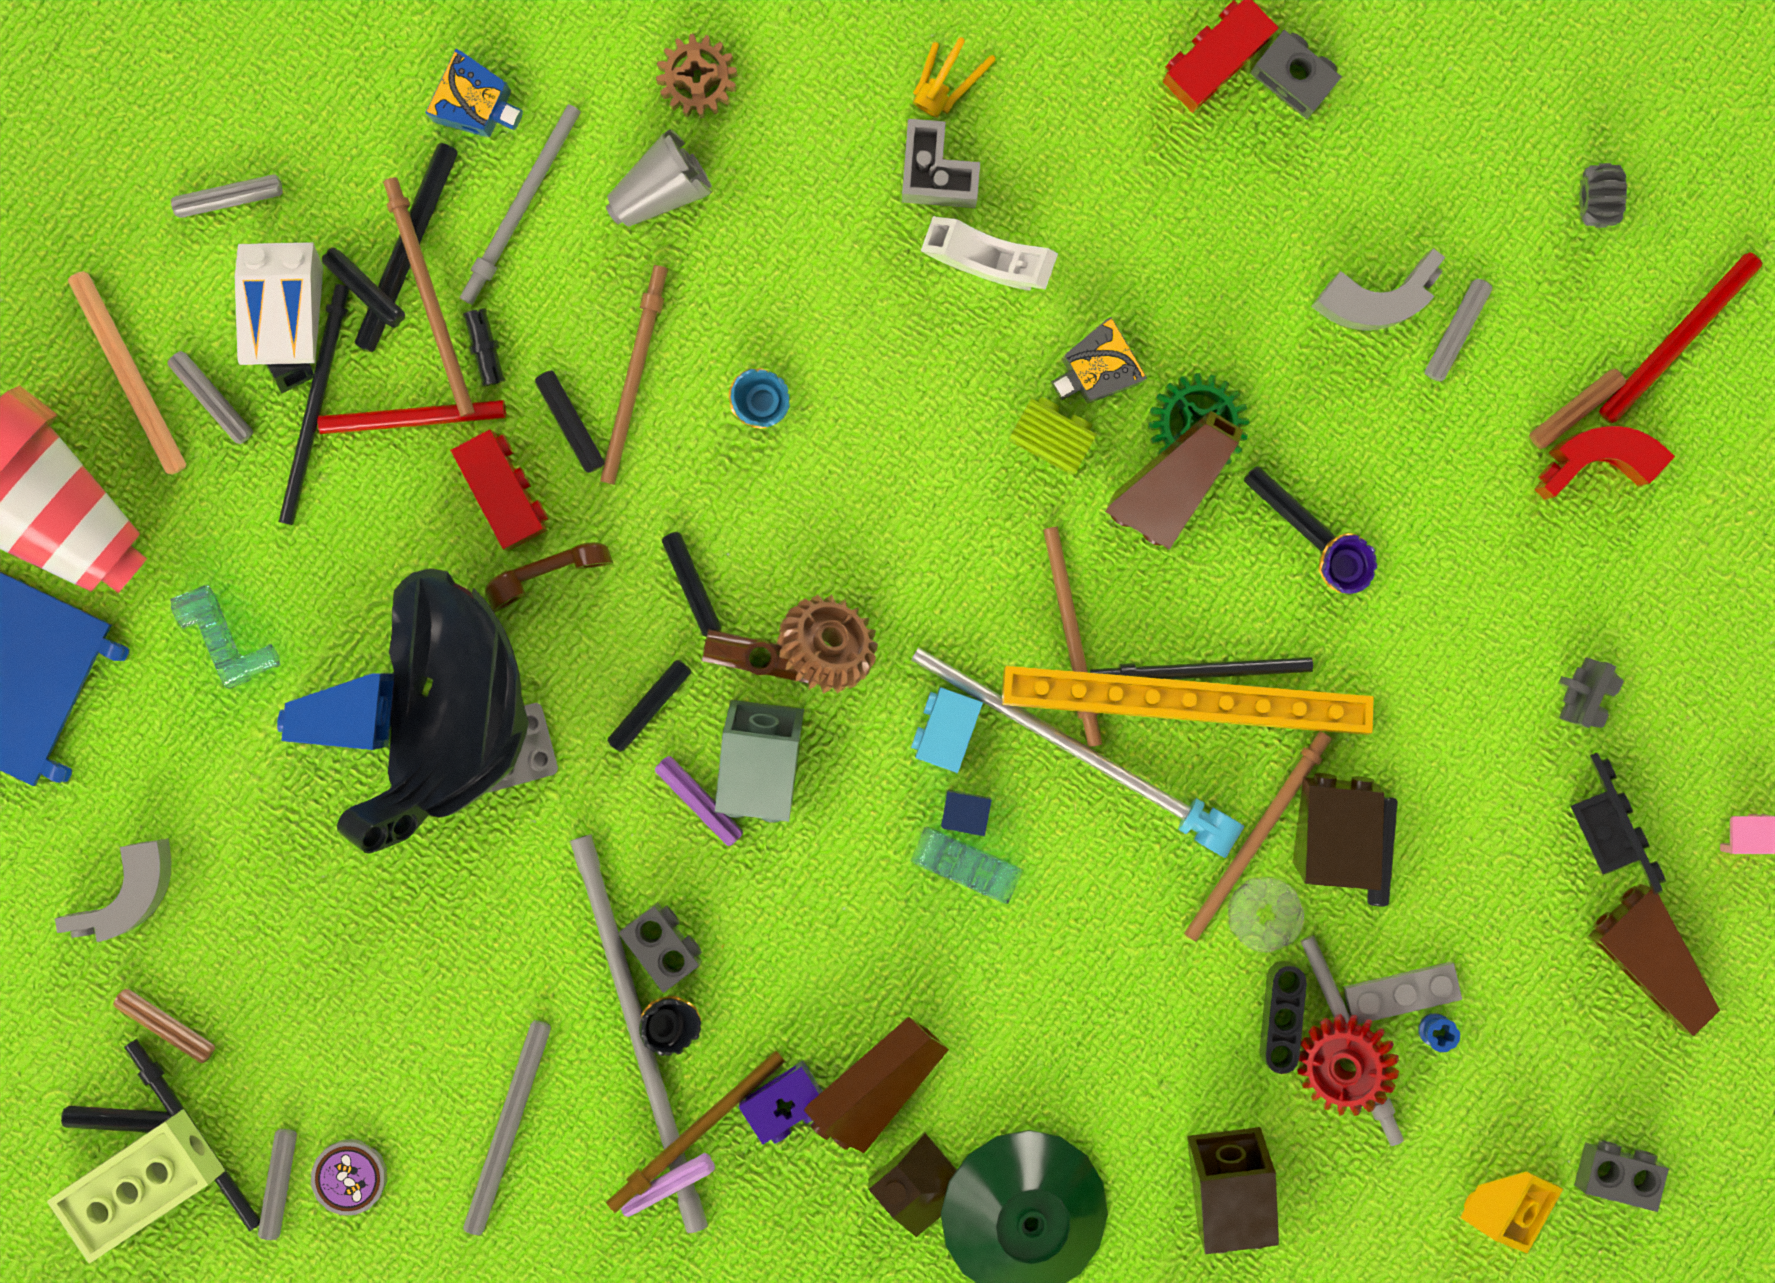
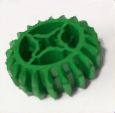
(1187, 409)

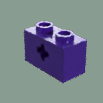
(762, 1104)

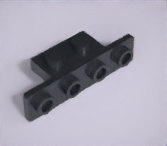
(1610, 832)

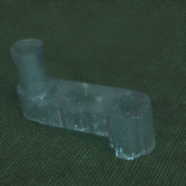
(202, 608)

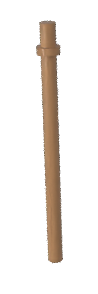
(399, 207)
(1310, 757)

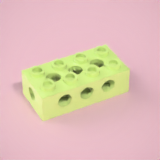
(136, 1186)

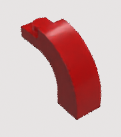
(1626, 448)

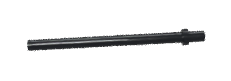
(336, 312)

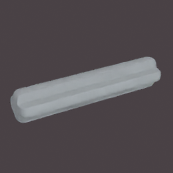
(226, 196)
(1458, 330)
(210, 397)
(277, 1184)

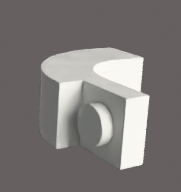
(988, 256)

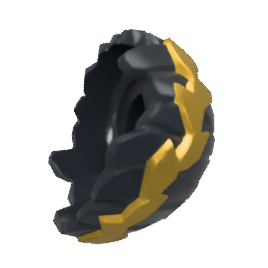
(669, 1025)

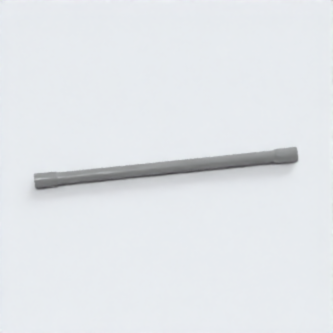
(589, 868)

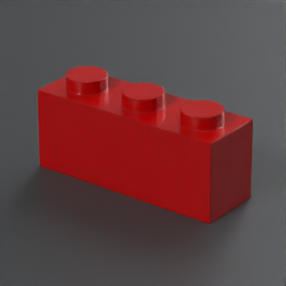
(1218, 53)
(500, 489)

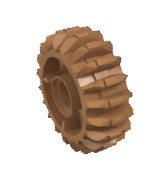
(820, 664)

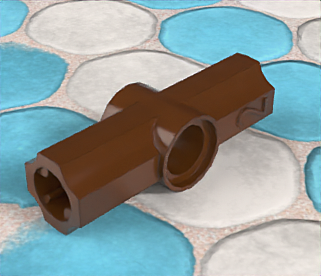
(734, 652)

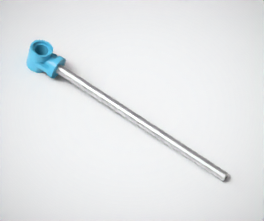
(1213, 829)

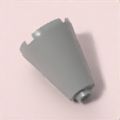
(658, 182)

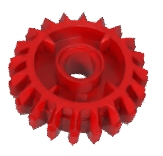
(1360, 1045)

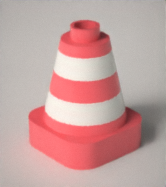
(54, 506)

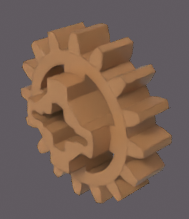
(682, 76)

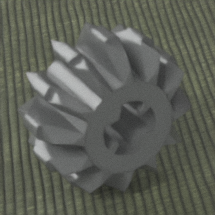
(1603, 195)

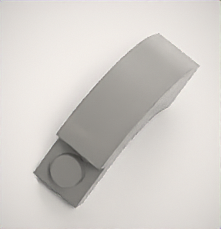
(1362, 309)
(143, 888)

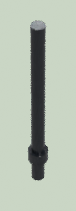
(1216, 669)
(151, 1074)

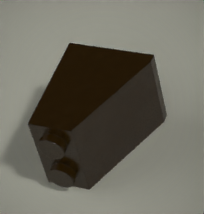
(1340, 832)
(1234, 1190)

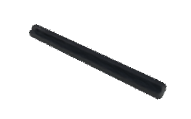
(398, 262)

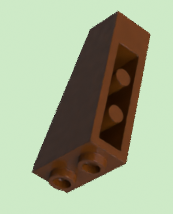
(1174, 483)
(1654, 956)
(876, 1086)

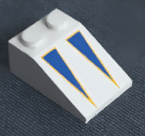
(277, 302)

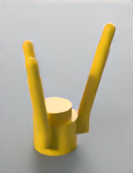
(932, 95)

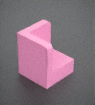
(1751, 835)

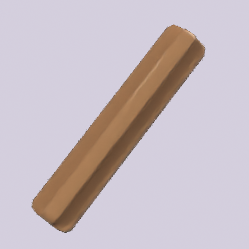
(1577, 408)
(164, 1025)

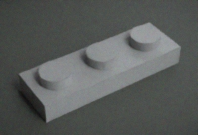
(1403, 992)

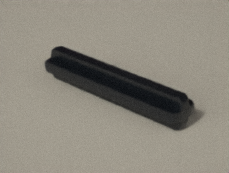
(363, 287)
(569, 421)
(1288, 508)
(690, 583)
(649, 705)
(1382, 897)
(112, 1119)

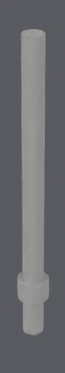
(484, 267)
(1382, 1112)

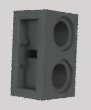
(652, 951)
(1619, 1181)

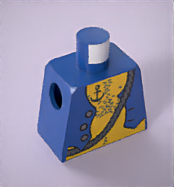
(472, 98)

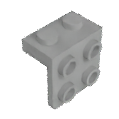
(536, 755)

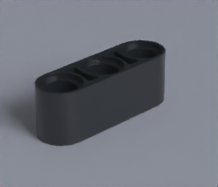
(1290, 1033)

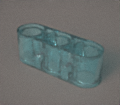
(966, 865)

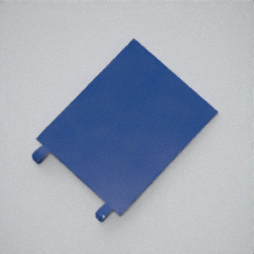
(43, 666)

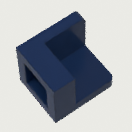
(966, 812)

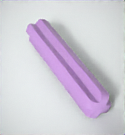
(670, 1183)

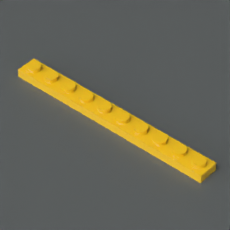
(1187, 700)

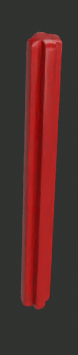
(1681, 337)

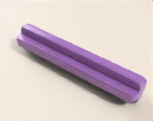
(698, 800)

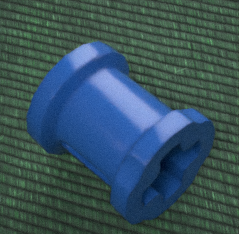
(1440, 1043)

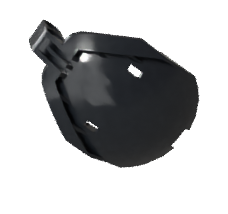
(462, 734)

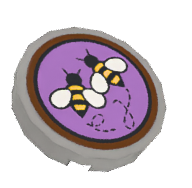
(348, 1177)

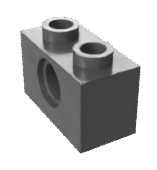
(1275, 74)

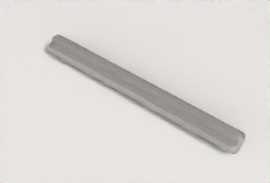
(507, 1128)

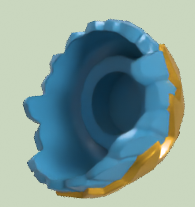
(759, 398)

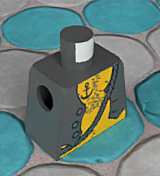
(1099, 366)

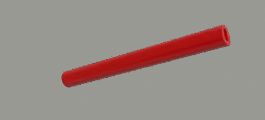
(408, 417)

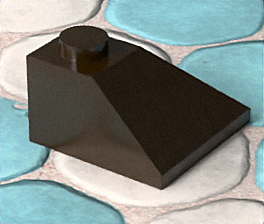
(914, 1184)

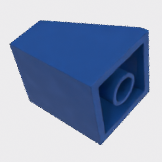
(343, 715)

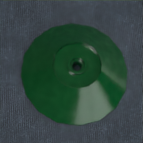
(1003, 1187)

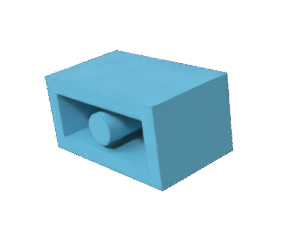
(947, 729)

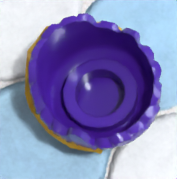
(1348, 564)

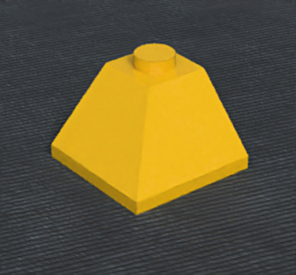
(1512, 1208)

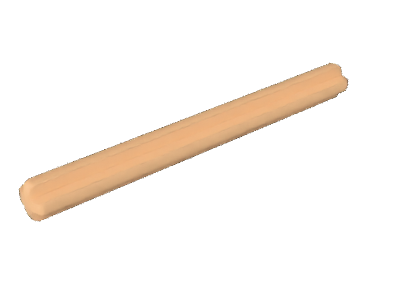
(127, 372)

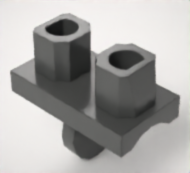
(1587, 691)

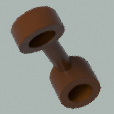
(507, 586)

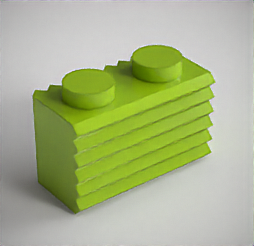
(1052, 435)

